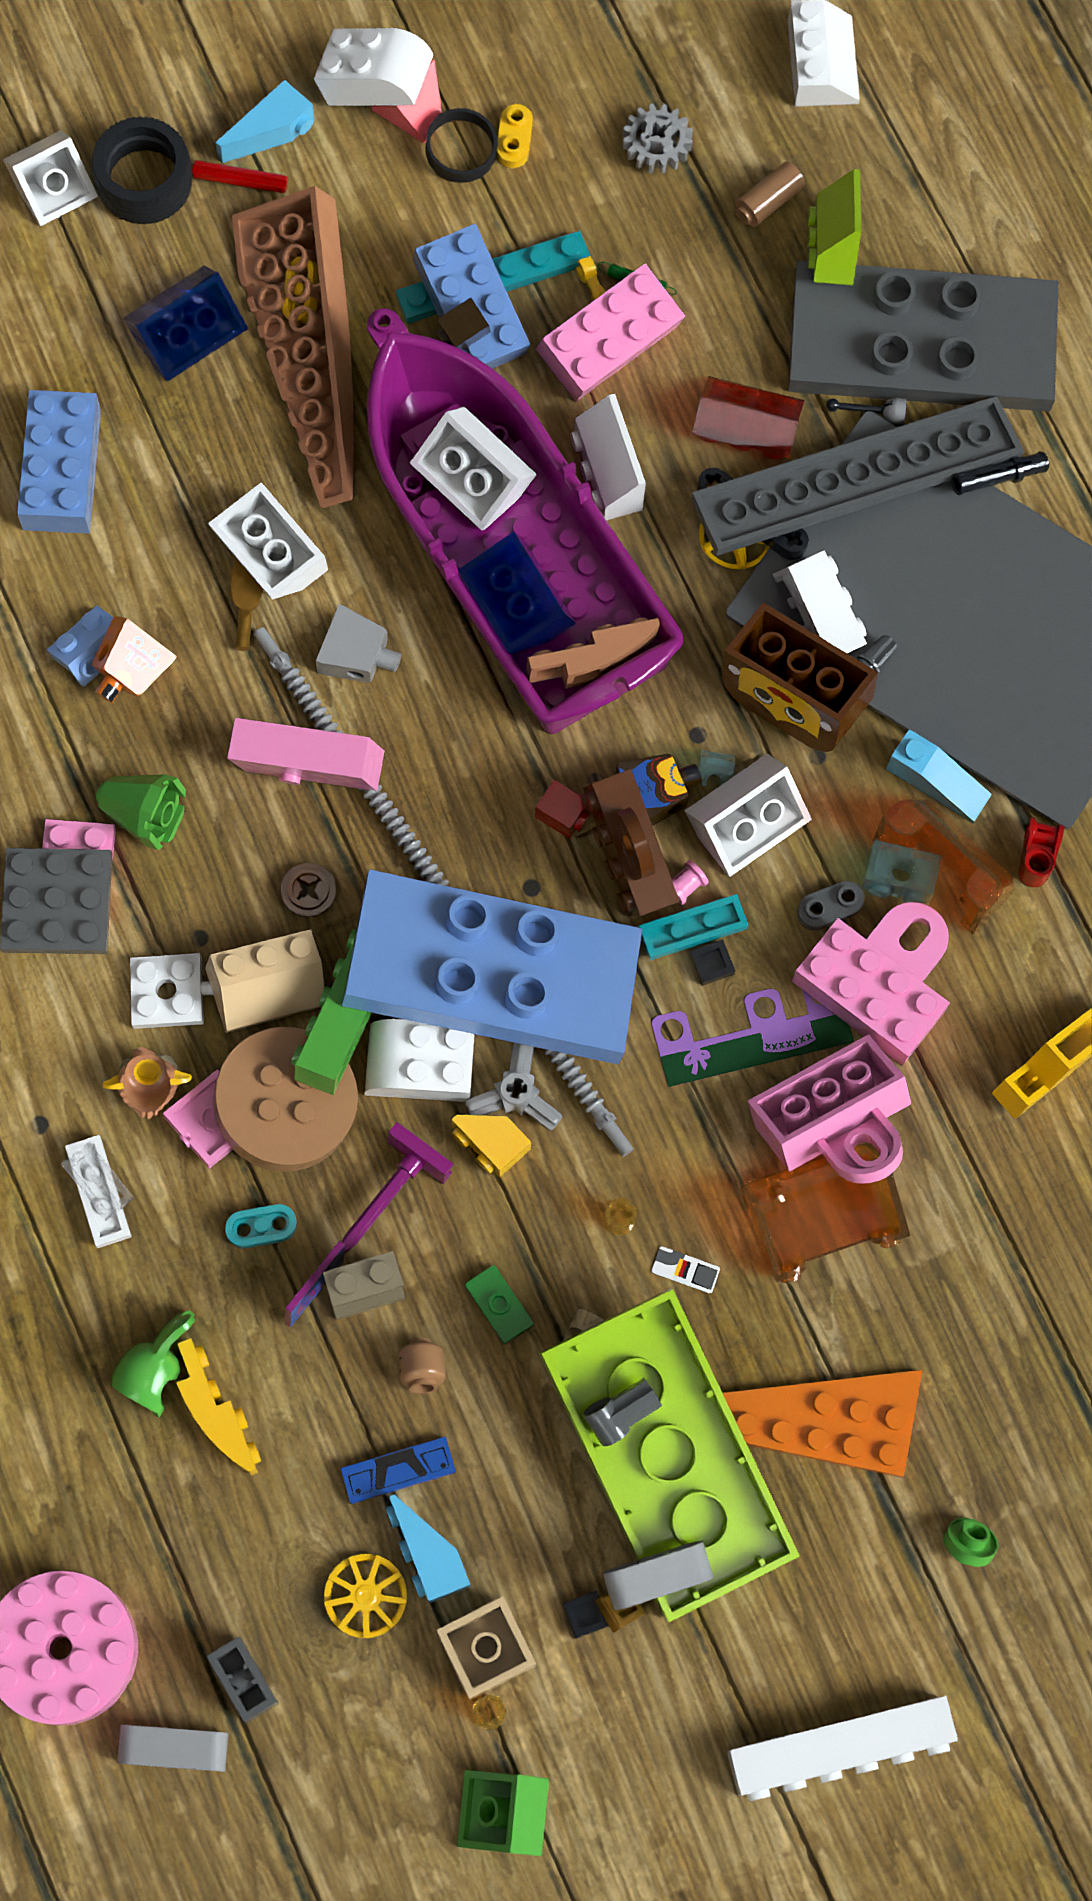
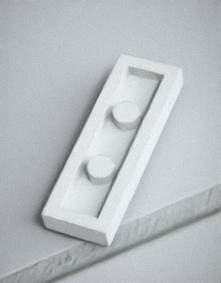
(114, 1228)

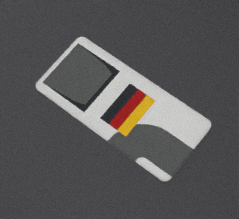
(685, 1269)

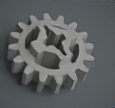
(657, 138)

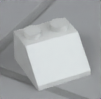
(51, 177)

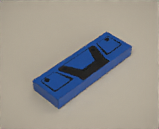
(398, 1470)

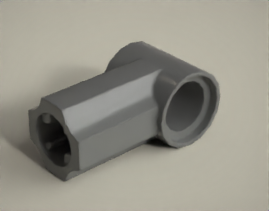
(613, 1416)

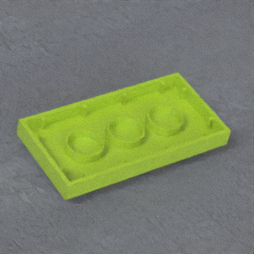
(683, 1466)

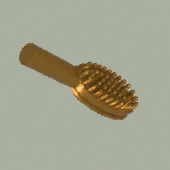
(246, 597)

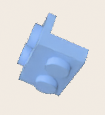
(80, 644)

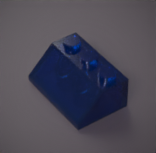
(186, 322)
(516, 595)

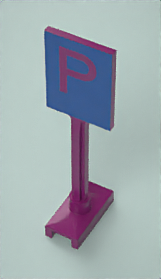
(416, 1157)

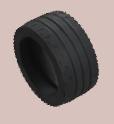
(139, 135)

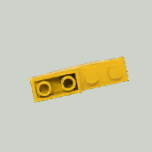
(219, 1422)

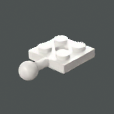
(183, 1007)

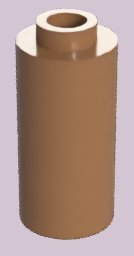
(769, 194)

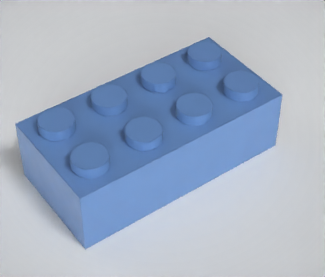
(461, 269)
(59, 461)

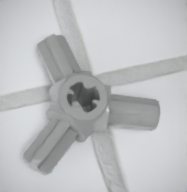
(527, 1102)

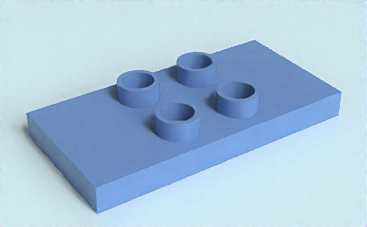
(493, 967)

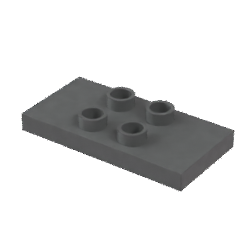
(925, 337)

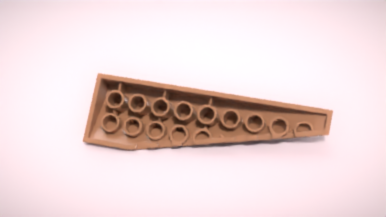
(308, 358)

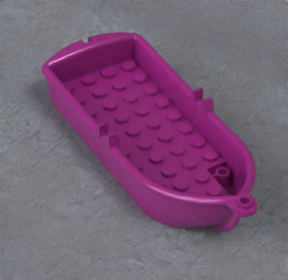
(576, 547)

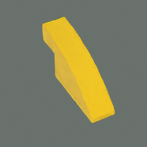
(1047, 1067)

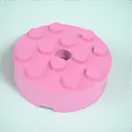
(101, 1654)

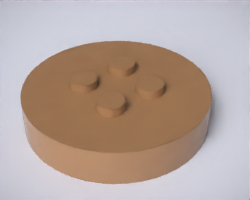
(273, 1116)

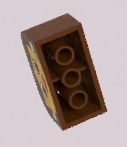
(796, 679)

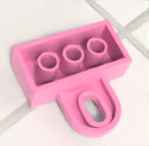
(877, 982)
(835, 1109)

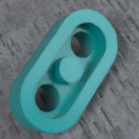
(261, 1225)

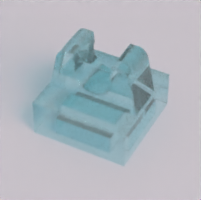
(717, 764)

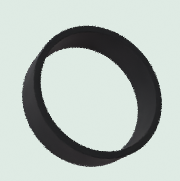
(464, 115)

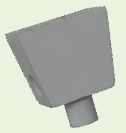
(355, 648)

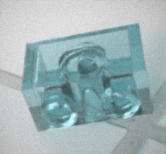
(919, 865)

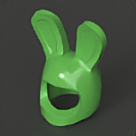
(151, 1365)

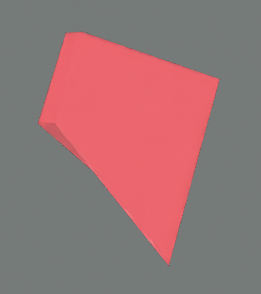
(418, 117)

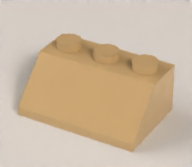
(266, 980)

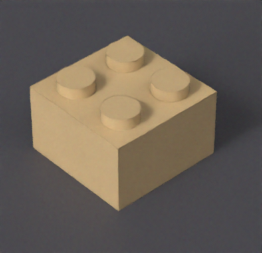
(486, 1648)

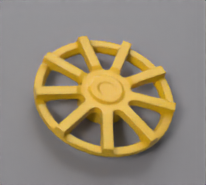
(365, 1595)

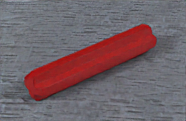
(240, 176)

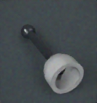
(893, 410)

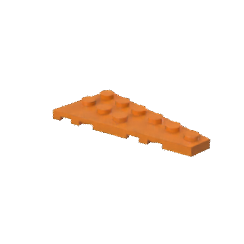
(838, 1422)

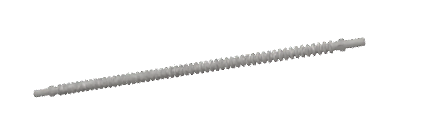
(281, 661)

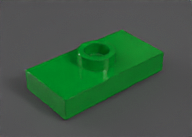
(499, 1304)

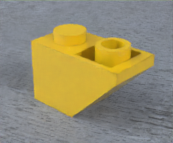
(493, 1139)

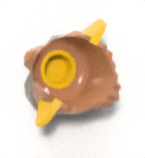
(147, 1081)

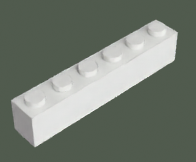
(841, 1747)

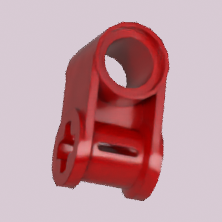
(1040, 846)

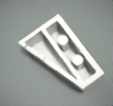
(823, 601)

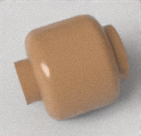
(421, 1366)

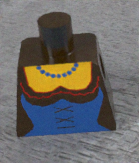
(662, 784)

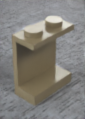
(364, 1285)

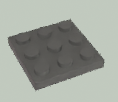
(56, 901)

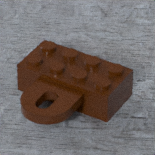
(629, 844)

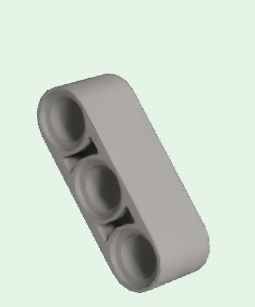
(658, 1575)
(172, 1748)

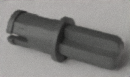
(878, 652)

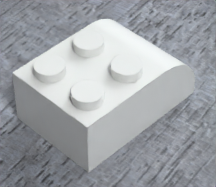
(373, 67)
(418, 1061)

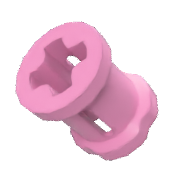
(688, 881)

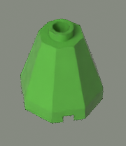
(144, 806)

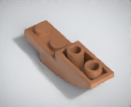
(606, 650)

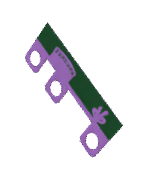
(763, 1043)

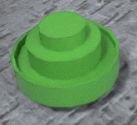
(970, 1542)

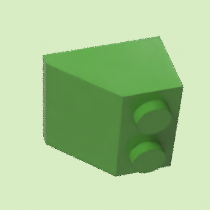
(503, 1812)

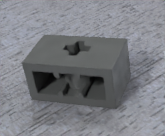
(242, 1680)

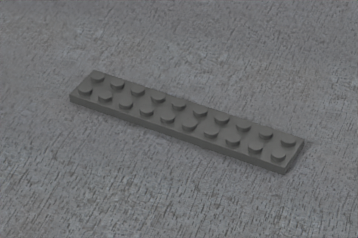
(855, 475)

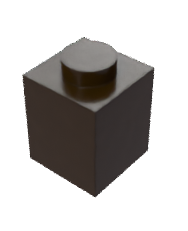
(463, 325)

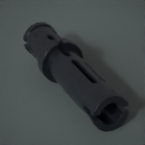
(1011, 470)

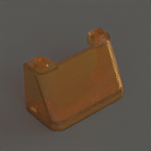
(986, 880)
(819, 1213)

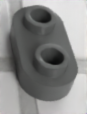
(831, 904)

